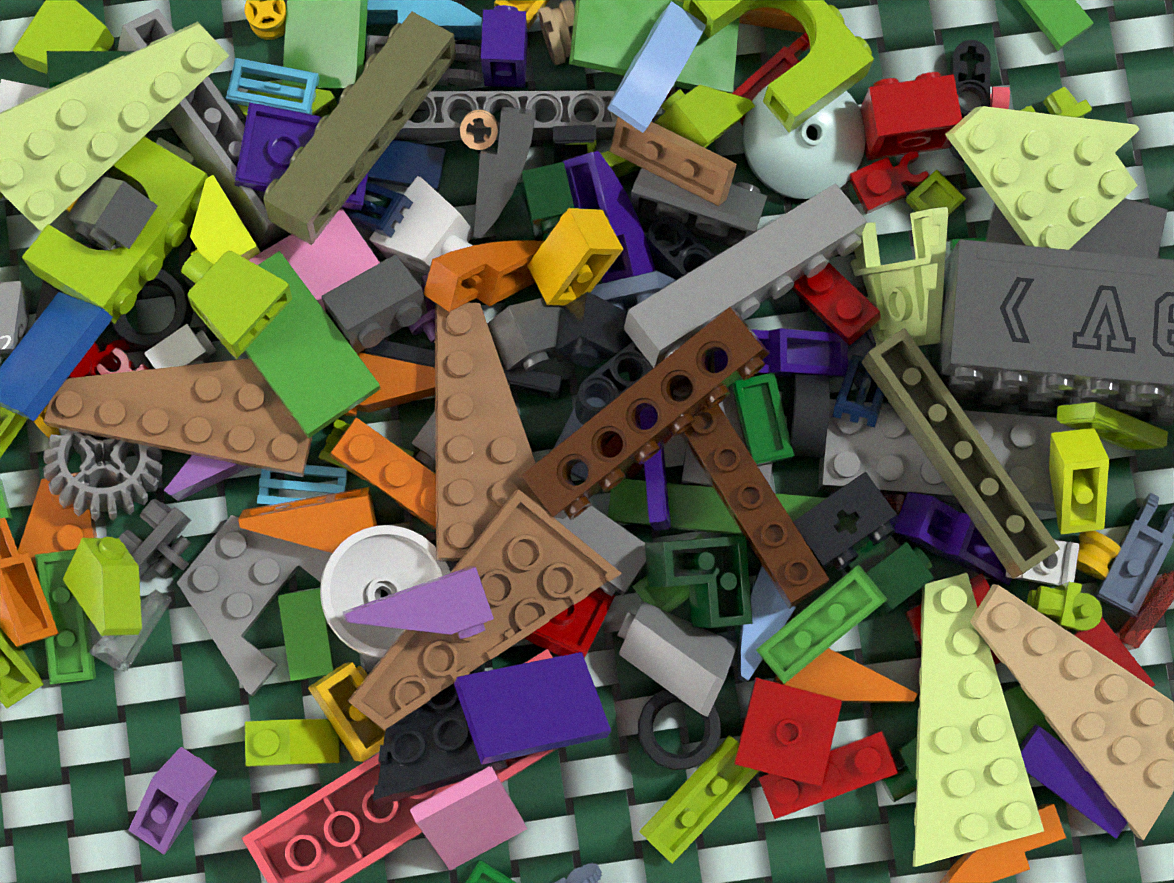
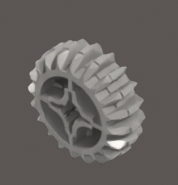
(84, 489)

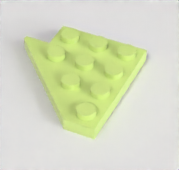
(1046, 170)

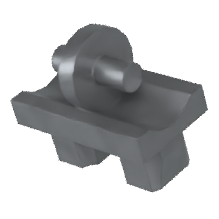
(167, 526)

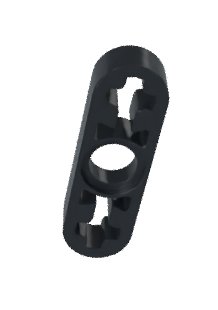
(980, 72)

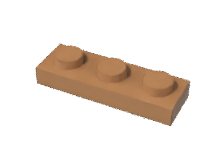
(675, 160)

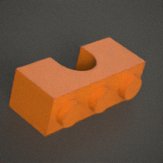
(388, 469)

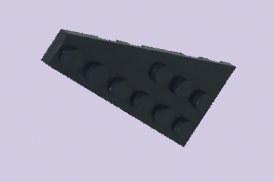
(428, 745)

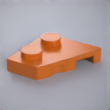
(54, 527)

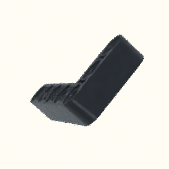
(672, 261)

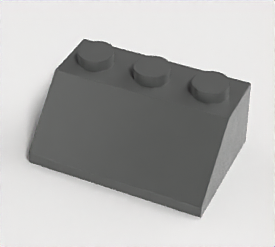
(722, 224)

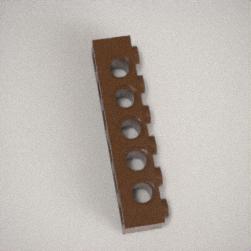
(552, 474)
(751, 502)

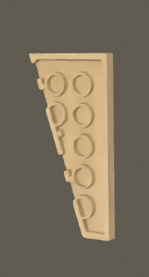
(1096, 707)

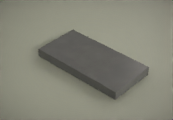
(1126, 230)

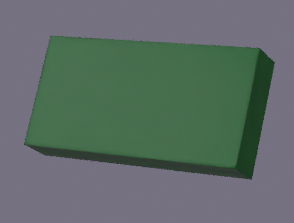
(762, 419)

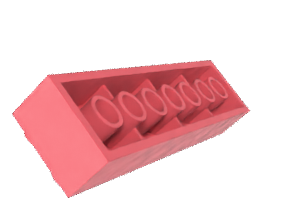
(343, 829)

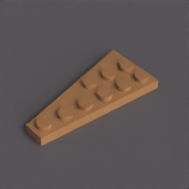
(194, 409)
(477, 432)
(529, 576)

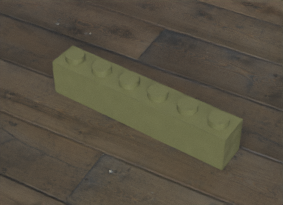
(359, 127)
(959, 454)

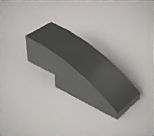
(502, 166)

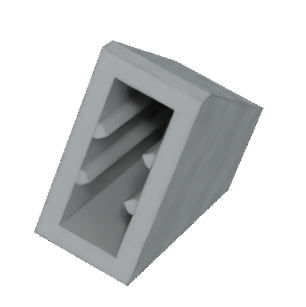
(676, 655)

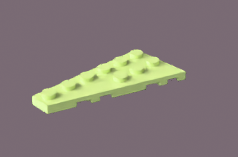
(82, 127)
(968, 755)

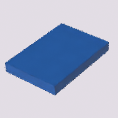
(49, 354)

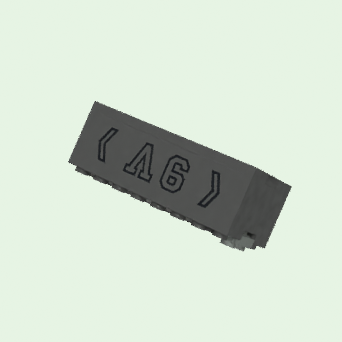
(1057, 329)

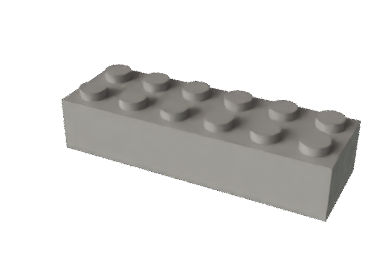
(901, 466)

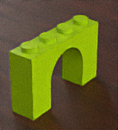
(831, 68)
(117, 275)

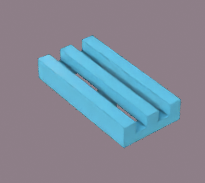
(242, 98)
(322, 471)

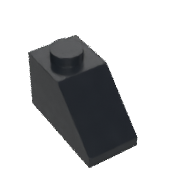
(591, 330)

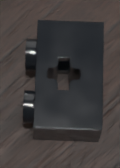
(855, 500)

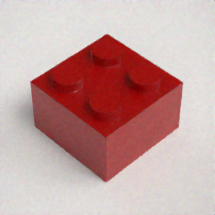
(909, 115)

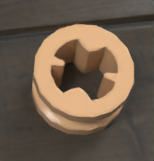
(469, 137)

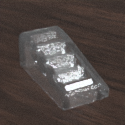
(121, 650)

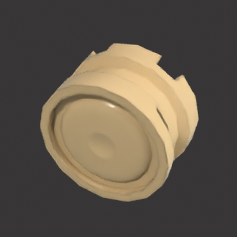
(556, 31)

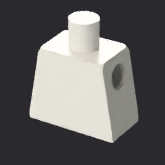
(426, 231)

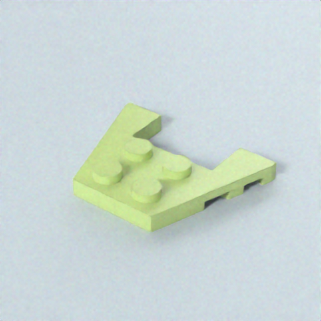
(907, 291)

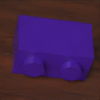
(504, 47)

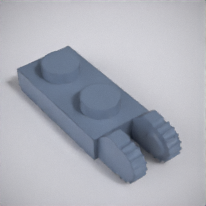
(1138, 561)

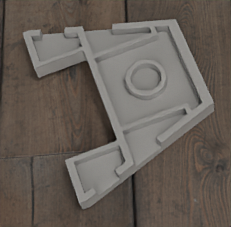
(234, 586)

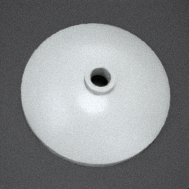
(369, 561)

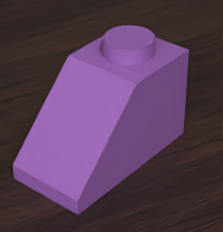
(172, 799)

